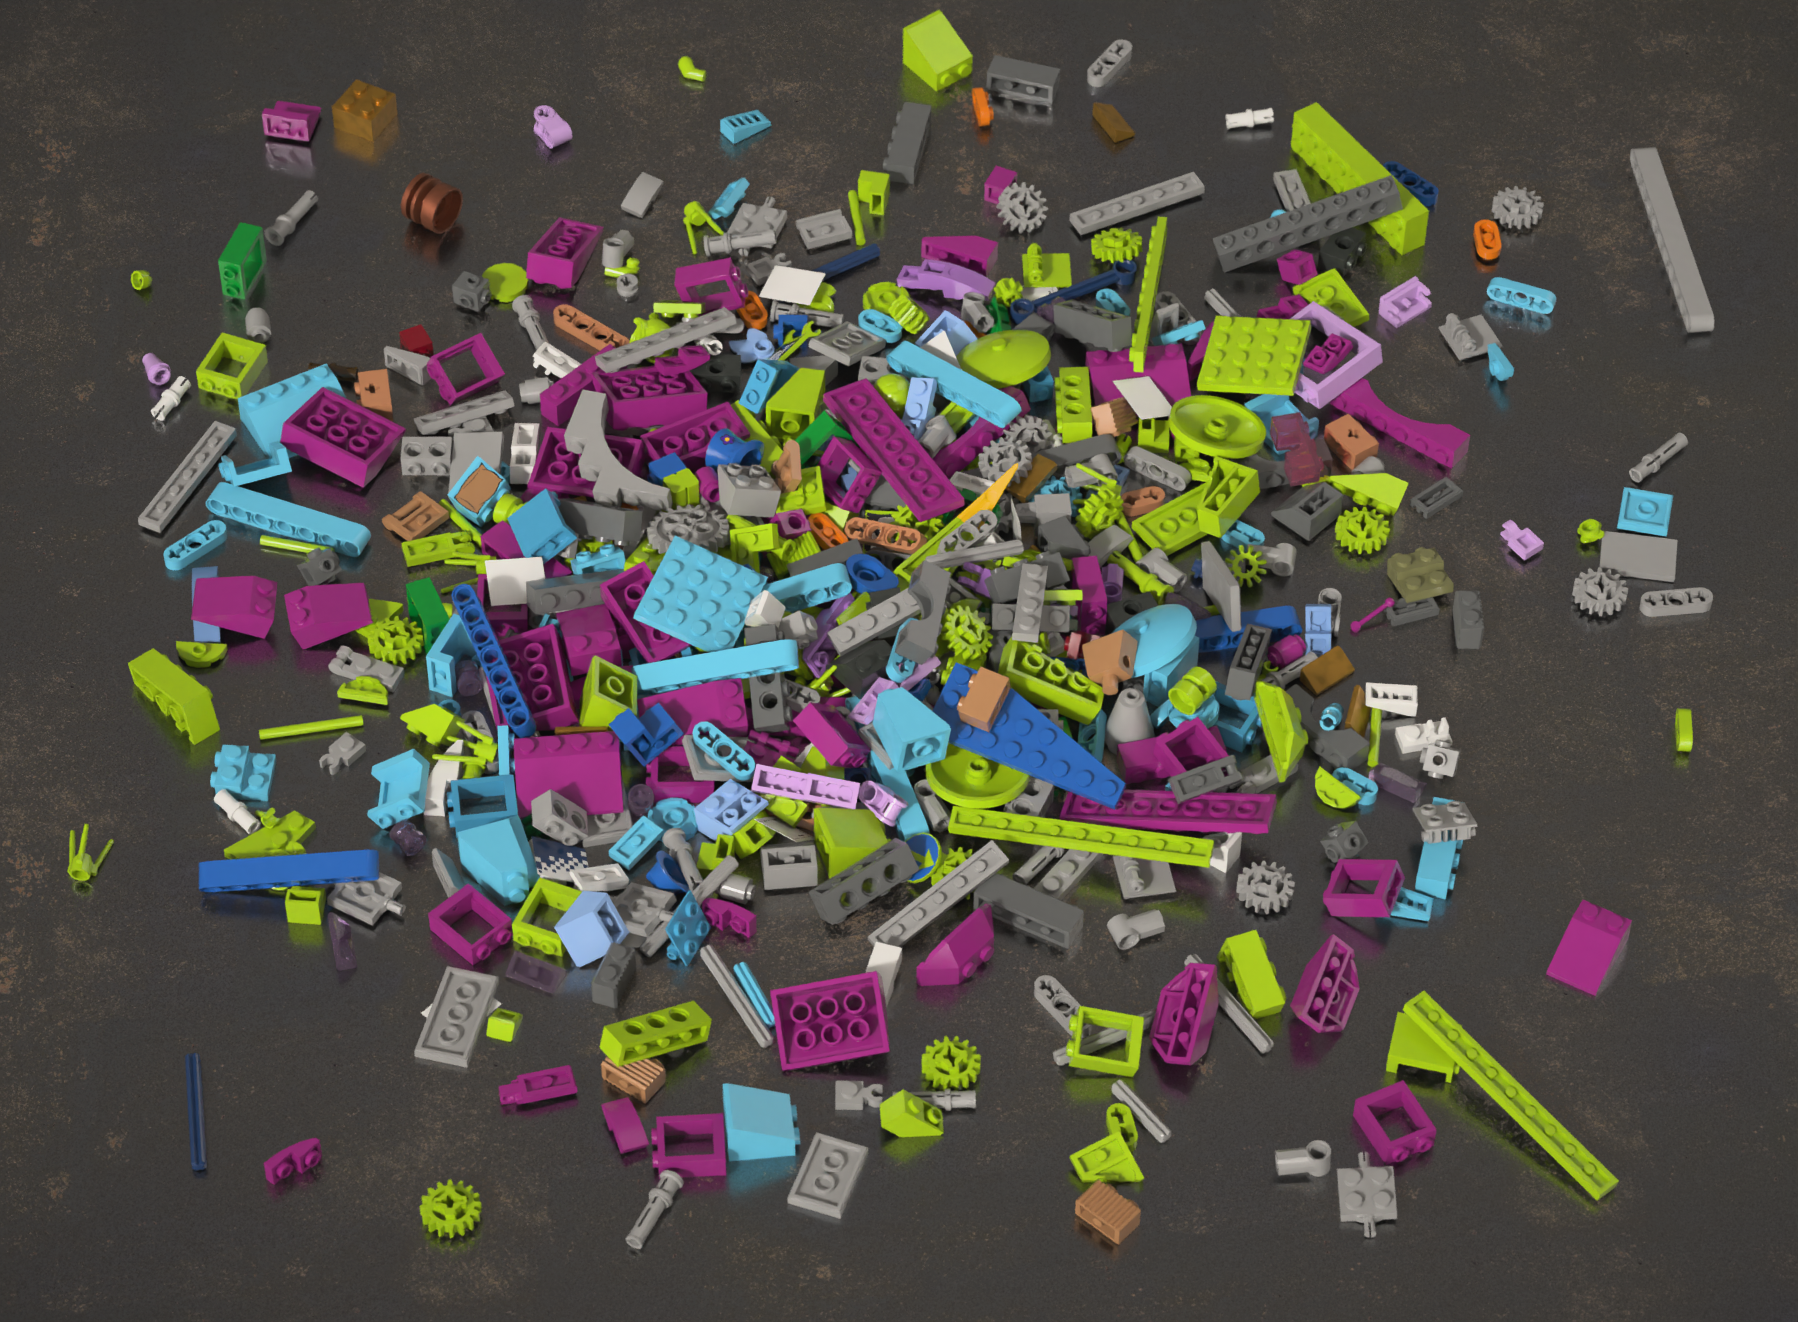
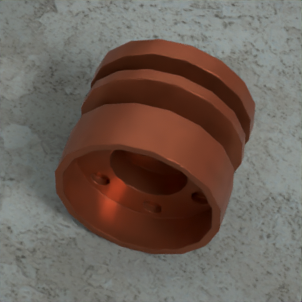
(431, 203)

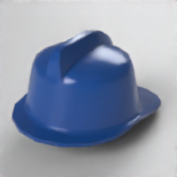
(869, 574)
(667, 875)

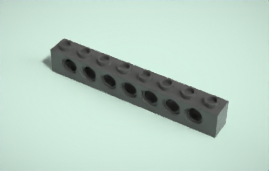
(1307, 223)

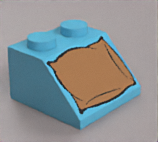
(478, 492)

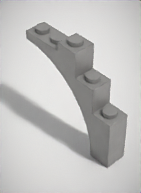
(597, 463)

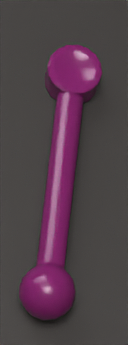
(1356, 626)

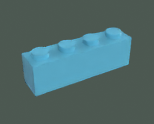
(1436, 864)

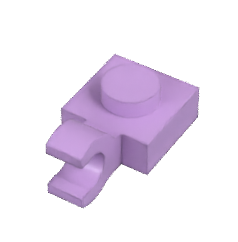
(1523, 542)

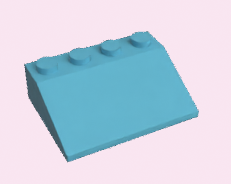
(270, 407)

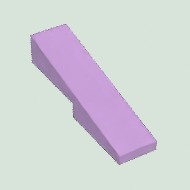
(865, 709)
(805, 787)

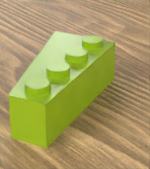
(1050, 682)
(176, 694)

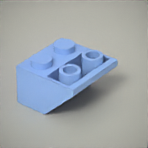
(955, 329)
(727, 810)
(590, 927)

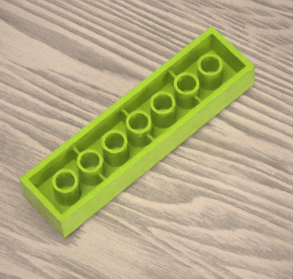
(1349, 165)

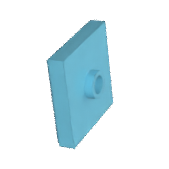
(1645, 511)

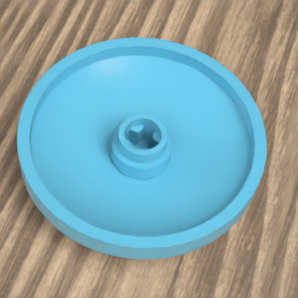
(1161, 635)

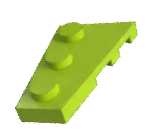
(1332, 291)
(290, 827)

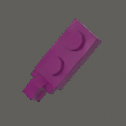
(539, 1086)

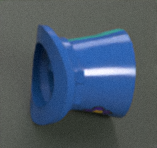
(729, 448)

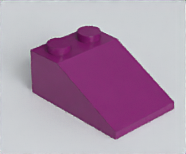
(236, 603)
(327, 611)
(587, 634)
(1589, 947)

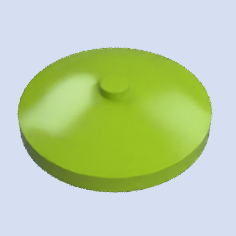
(1005, 357)
(1217, 427)
(974, 780)

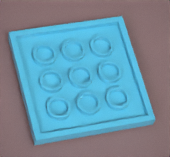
(699, 597)

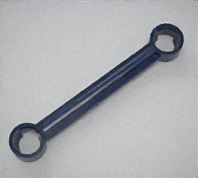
(1077, 289)

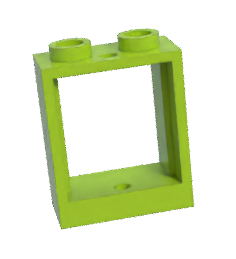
(237, 349)
(551, 895)
(1129, 1023)

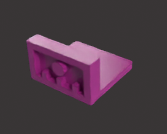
(290, 120)

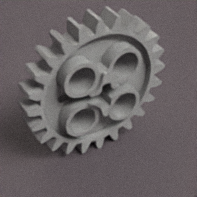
(691, 524)

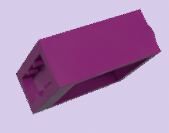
(709, 272)
(483, 356)
(839, 453)
(1093, 606)
(510, 620)
(1185, 729)
(832, 735)
(691, 791)
(1364, 905)
(456, 907)
(1383, 1101)
(690, 1165)

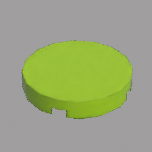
(506, 281)
(881, 296)

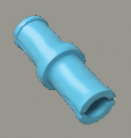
(1331, 716)

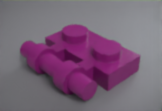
(766, 756)

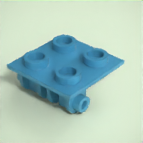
(686, 930)

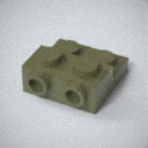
(1419, 574)

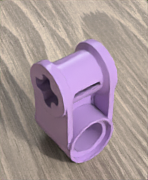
(551, 127)
(882, 801)

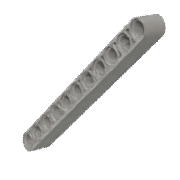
(1672, 240)

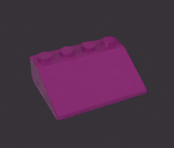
(1163, 365)
(648, 398)
(341, 436)
(559, 469)
(543, 677)
(576, 766)
(831, 1020)

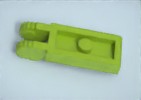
(436, 547)

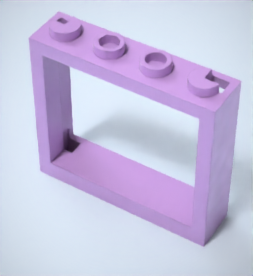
(1366, 349)

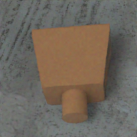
(1110, 660)

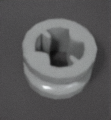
(627, 279)

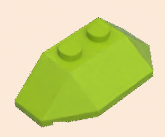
(1280, 726)

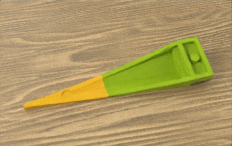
(985, 502)

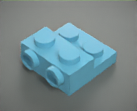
(606, 559)
(243, 773)

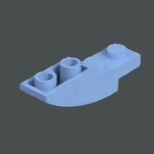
(919, 405)

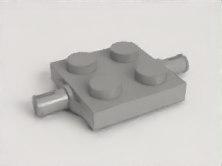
(758, 218)
(367, 898)
(643, 908)
(1367, 1194)

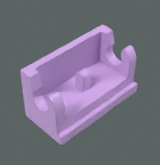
(1404, 302)

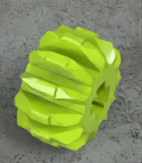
(908, 314)
(1252, 561)

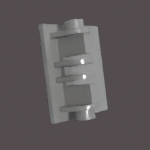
(1468, 336)
(1441, 818)
(1143, 877)

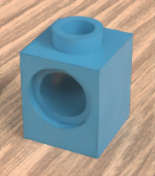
(1040, 386)

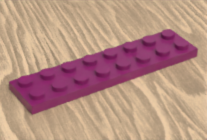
(893, 450)
(1161, 812)

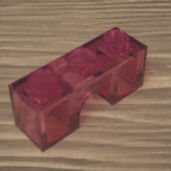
(1302, 462)

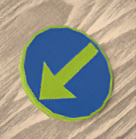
(927, 855)

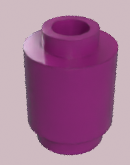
(708, 483)
(1286, 651)

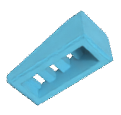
(738, 126)
(1401, 908)

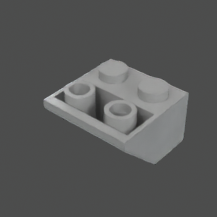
(747, 490)
(789, 865)

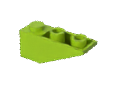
(1376, 490)

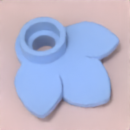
(754, 347)

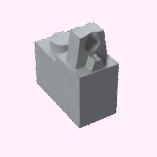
(1044, 509)

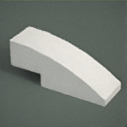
(524, 452)
(440, 781)
(886, 961)

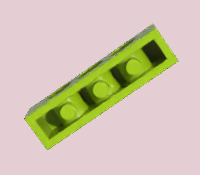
(1073, 404)
(655, 1033)

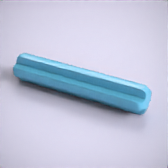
(754, 993)

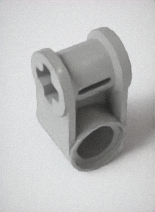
(1332, 597)

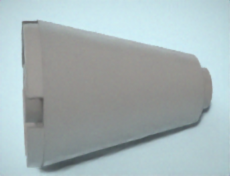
(1128, 720)

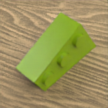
(1226, 496)
(1253, 974)

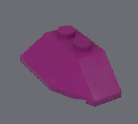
(960, 951)
(1327, 987)
(1186, 1014)

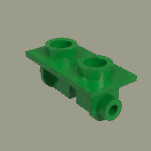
(1000, 315)

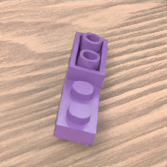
(945, 276)
(821, 650)

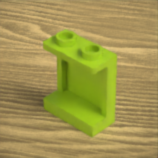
(1416, 1048)

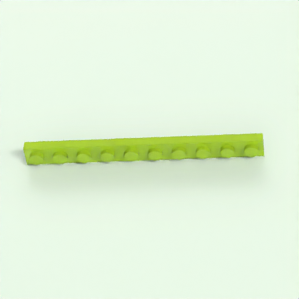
(1148, 295)
(1081, 836)
(1510, 1095)

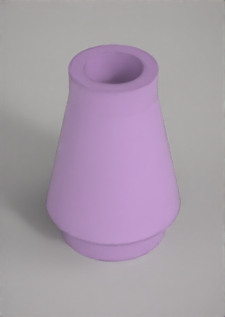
(156, 369)

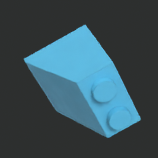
(909, 730)
(495, 861)
(758, 1123)

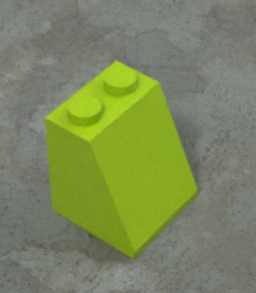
(936, 51)
(796, 403)
(606, 694)
(846, 836)

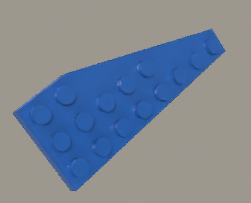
(1028, 743)

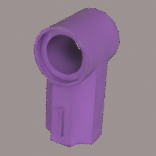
(1113, 582)

